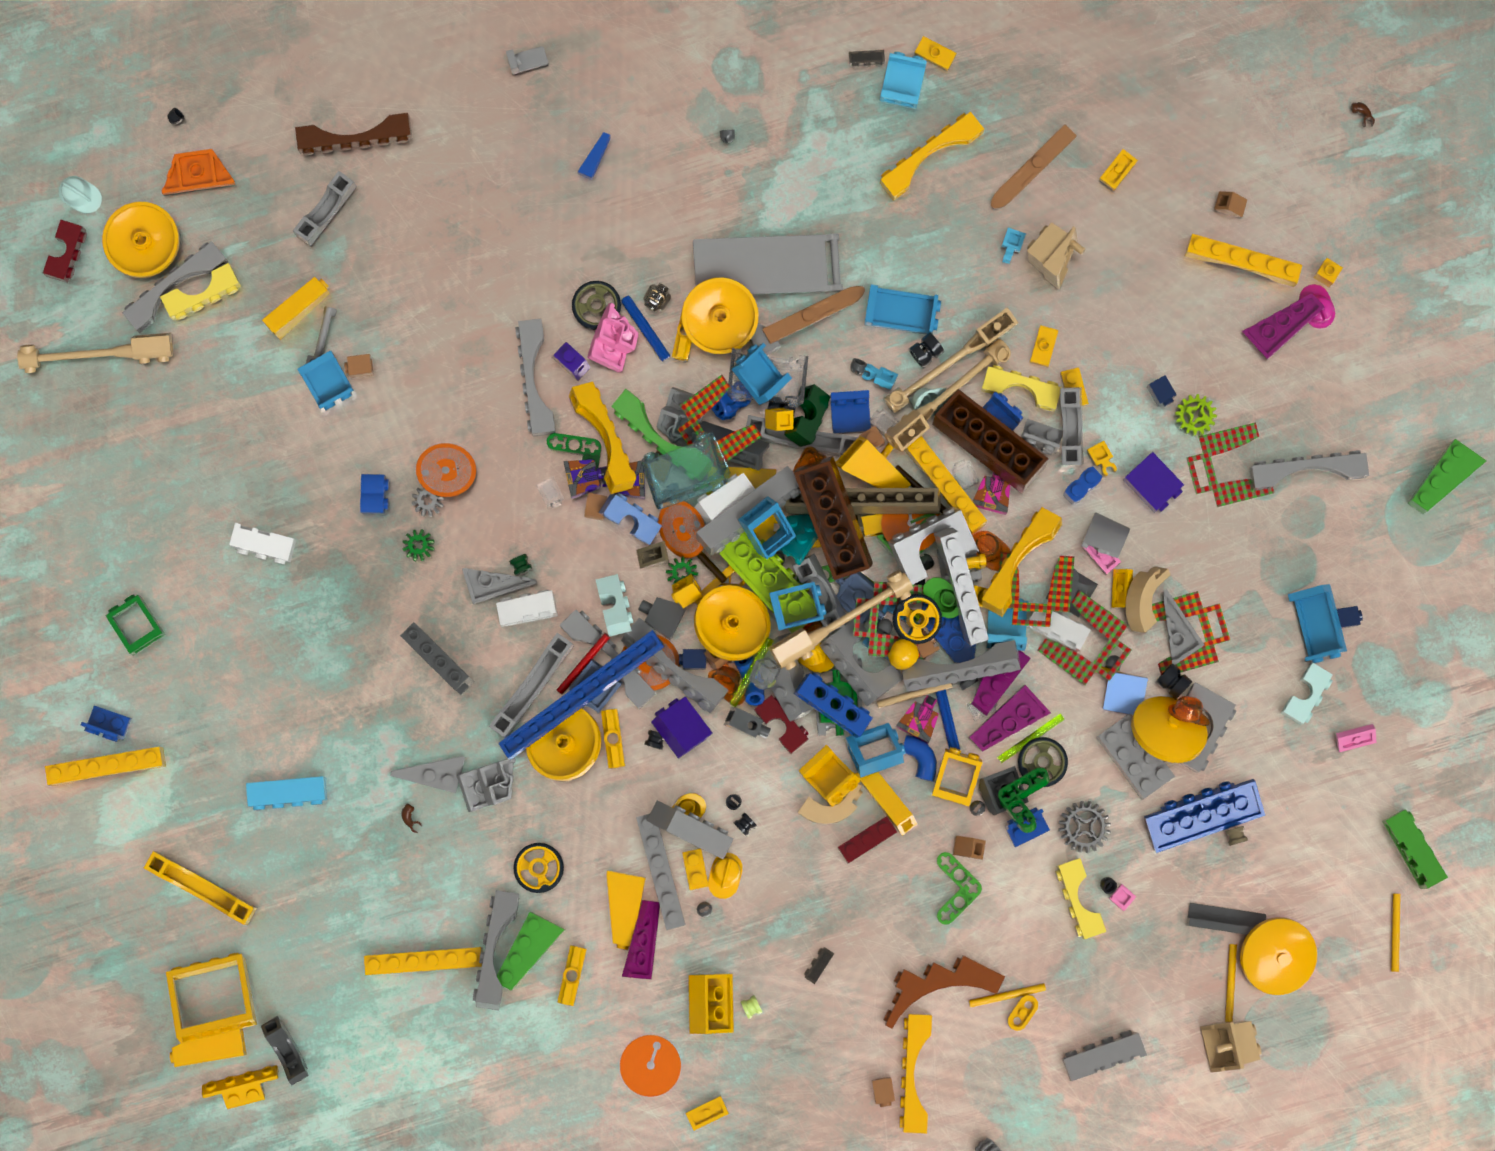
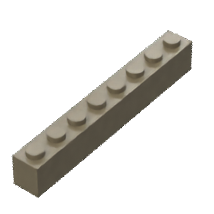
(882, 501)

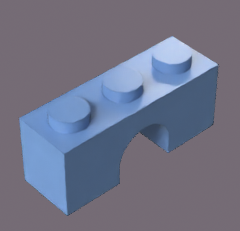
(644, 527)

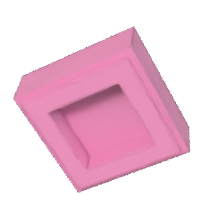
(1122, 897)

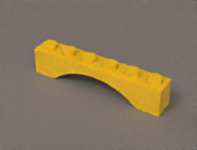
(960, 133)
(1214, 251)
(588, 404)
(949, 488)
(1041, 530)
(105, 765)
(200, 887)
(422, 961)
(918, 1031)

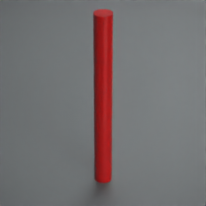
(583, 663)

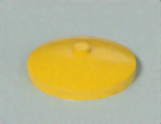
(140, 239)
(720, 315)
(732, 622)
(1163, 734)
(567, 749)
(1278, 956)

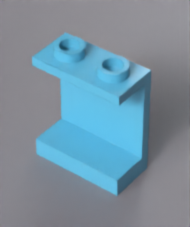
(903, 80)
(1001, 628)

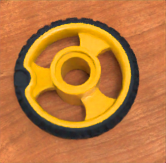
(903, 610)
(543, 883)

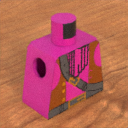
(993, 494)
(920, 719)

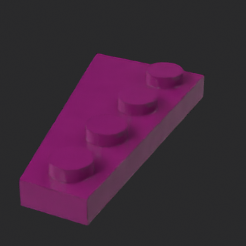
(1280, 327)
(993, 687)
(1010, 718)
(642, 947)

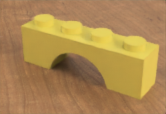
(222, 282)
(1045, 394)
(1088, 923)

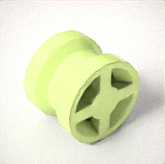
(751, 1007)

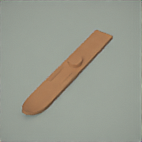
(1033, 167)
(813, 313)

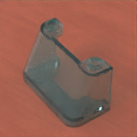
(686, 471)

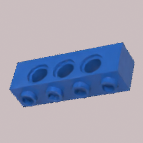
(861, 717)

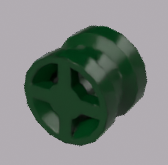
(520, 564)

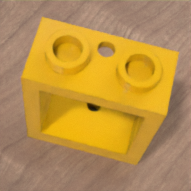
(952, 795)

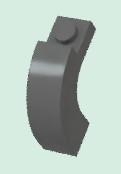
(286, 1050)

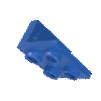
(850, 411)
(1004, 411)
(107, 722)
(1019, 837)

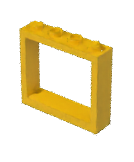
(218, 1026)

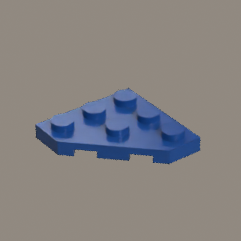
(952, 639)

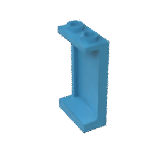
(902, 310)
(1319, 623)

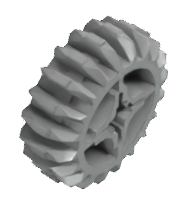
(1091, 834)

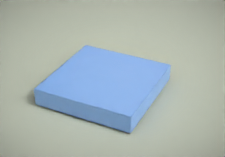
(1124, 693)

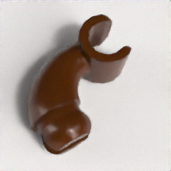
(1363, 109)
(406, 814)

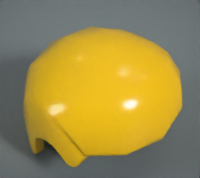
(903, 654)

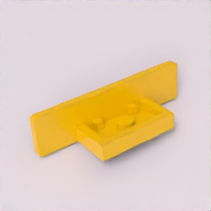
(241, 1088)

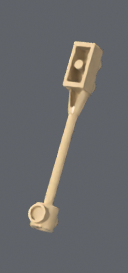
(982, 338)
(141, 348)
(916, 424)
(802, 643)

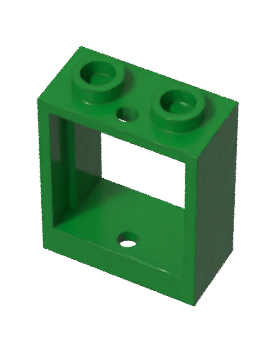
(144, 641)

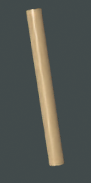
(910, 695)

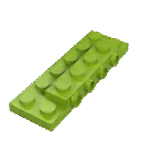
(769, 576)

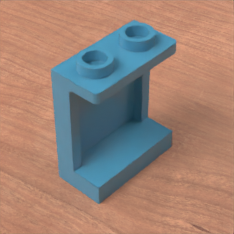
(759, 374)
(326, 380)

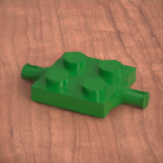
(844, 689)

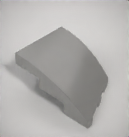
(673, 417)
(1106, 535)
(487, 784)

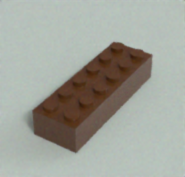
(990, 441)
(833, 518)

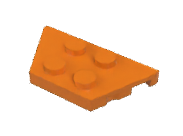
(196, 172)

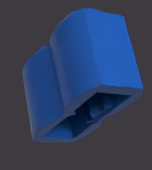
(1086, 482)
(373, 494)

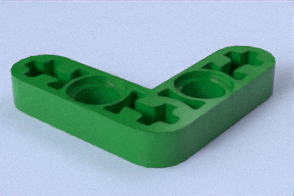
(587, 455)
(1016, 799)

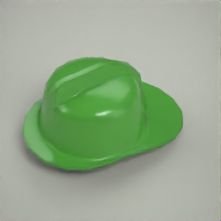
(943, 594)

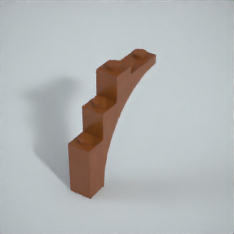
(937, 977)

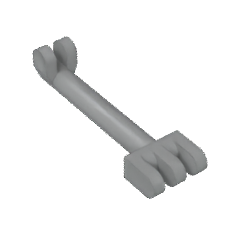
(328, 312)

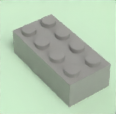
(1140, 768)

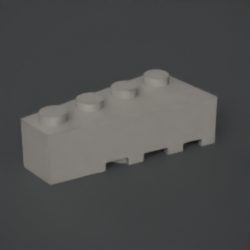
(785, 687)
(690, 828)
(1103, 1055)

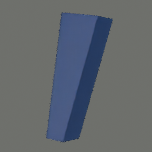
(592, 161)

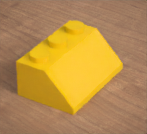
(711, 1003)

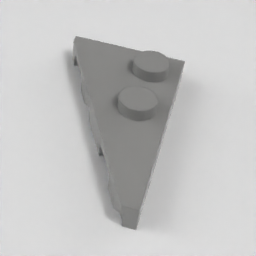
(488, 585)
(1181, 634)
(435, 774)

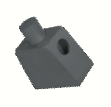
(663, 616)
(739, 719)

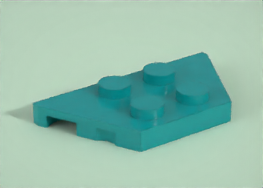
(804, 539)

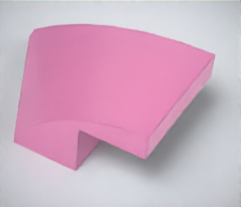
(612, 340)

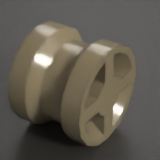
(1236, 835)

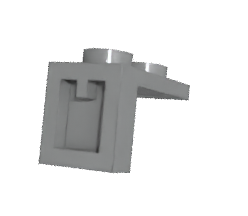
(527, 59)

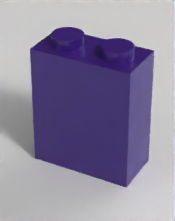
(1154, 483)
(681, 726)

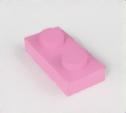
(1104, 561)
(1356, 738)

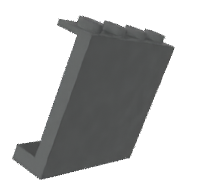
(437, 658)

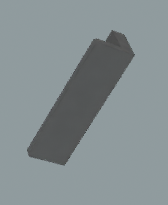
(750, 457)
(1223, 918)

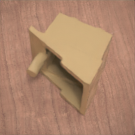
(1053, 252)
(1230, 1045)

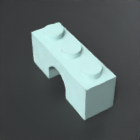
(617, 617)
(1317, 680)

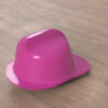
(1327, 315)

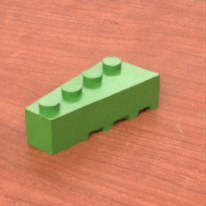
(1448, 472)
(1414, 849)
(530, 945)

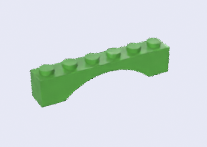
(633, 409)

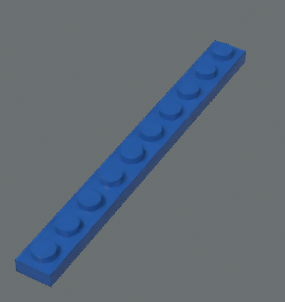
(581, 695)

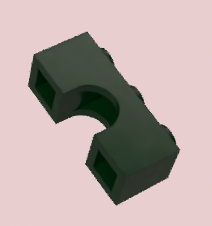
(814, 408)

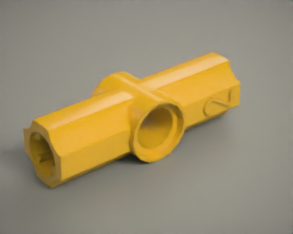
(682, 344)
(614, 751)
(569, 988)

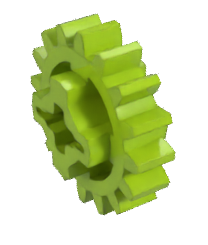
(1203, 418)

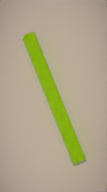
(745, 682)
(1036, 734)

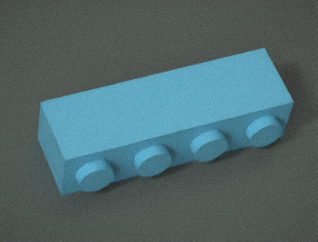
(286, 792)

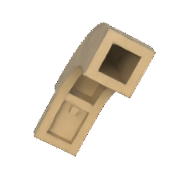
(1139, 598)
(828, 815)

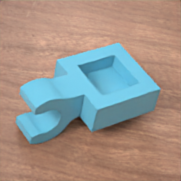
(1012, 242)
(882, 377)

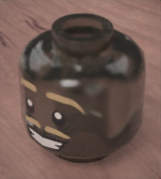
(657, 297)

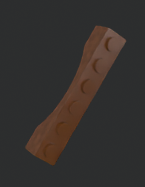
(393, 128)

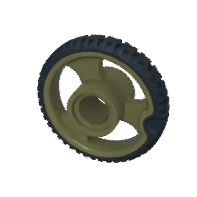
(580, 308)
(1044, 744)

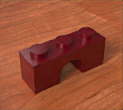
(62, 267)
(794, 735)
(867, 839)

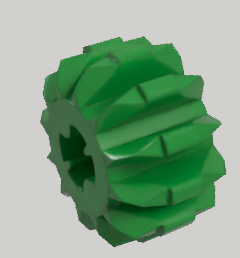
(418, 552)
(680, 566)

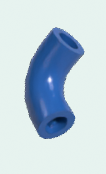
(753, 695)
(924, 755)

